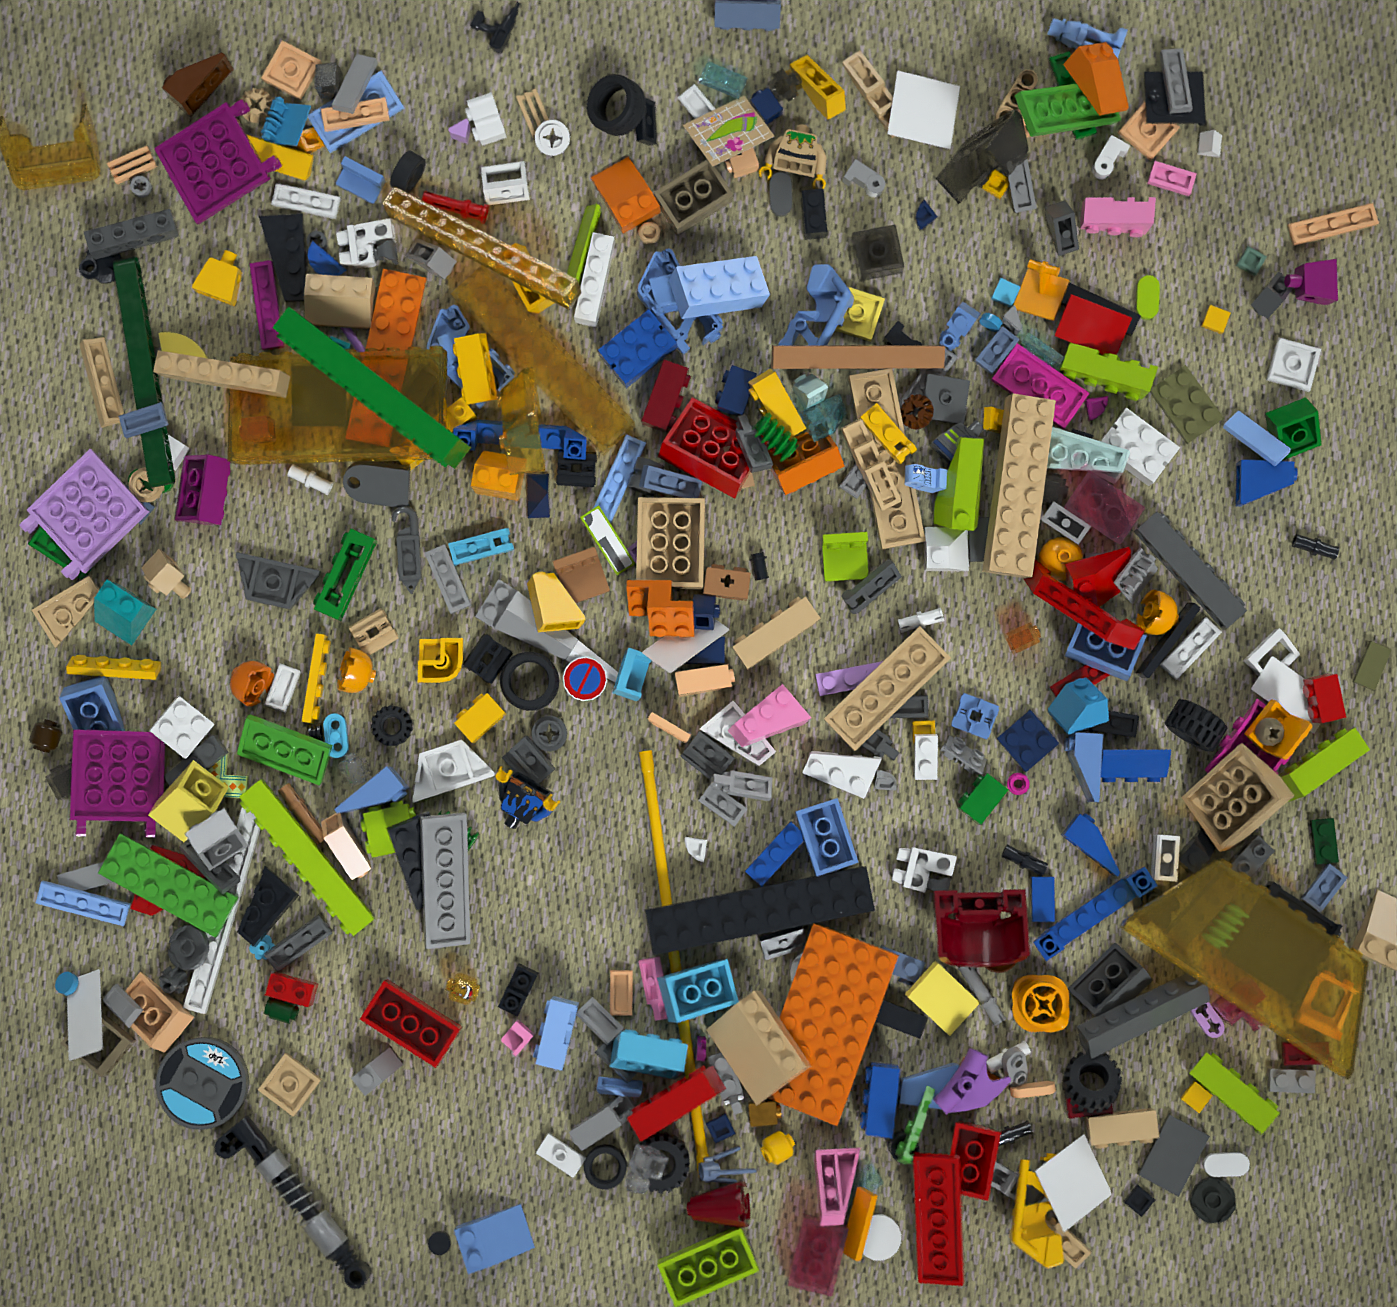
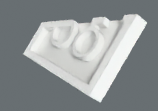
(726, 718)

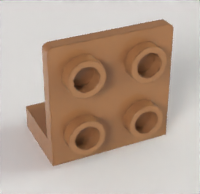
(582, 575)

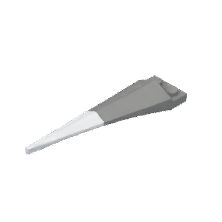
(513, 615)

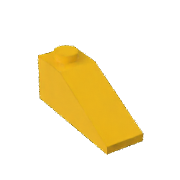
(820, 87)

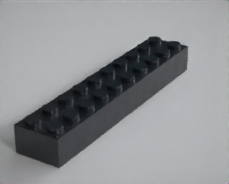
(759, 910)

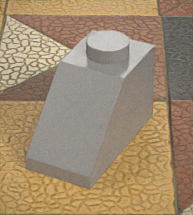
(431, 258)
(1066, 523)
(377, 1071)

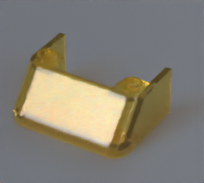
(52, 163)
(521, 424)

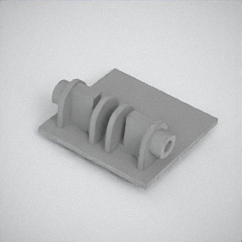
(1136, 574)
(957, 748)

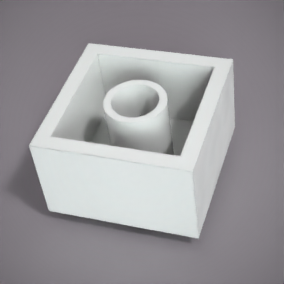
(181, 727)

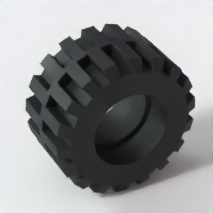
(1196, 725)
(1089, 1098)
(681, 1157)

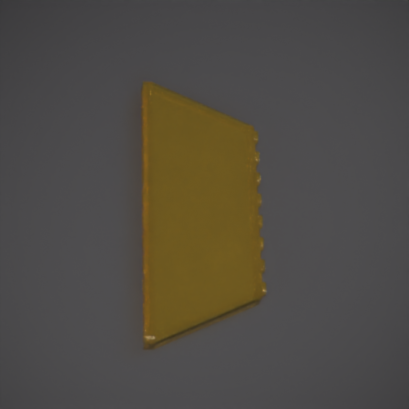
(1261, 959)

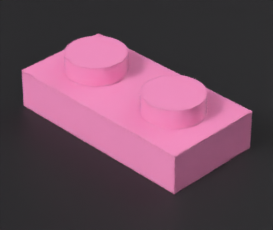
(1171, 178)

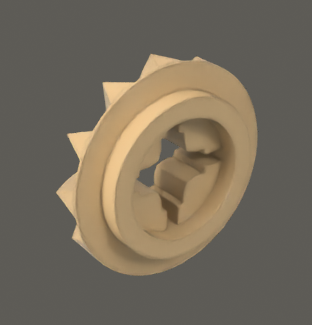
(255, 114)
(136, 487)

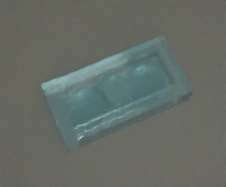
(723, 80)
(1037, 347)

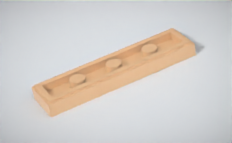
(1333, 224)

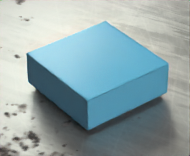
(1005, 292)

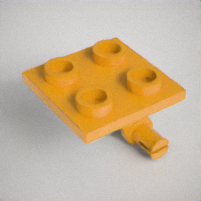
(1041, 290)

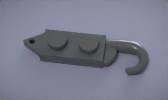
(409, 549)

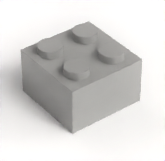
(216, 839)

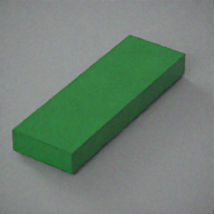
(47, 546)

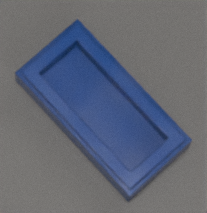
(1042, 899)

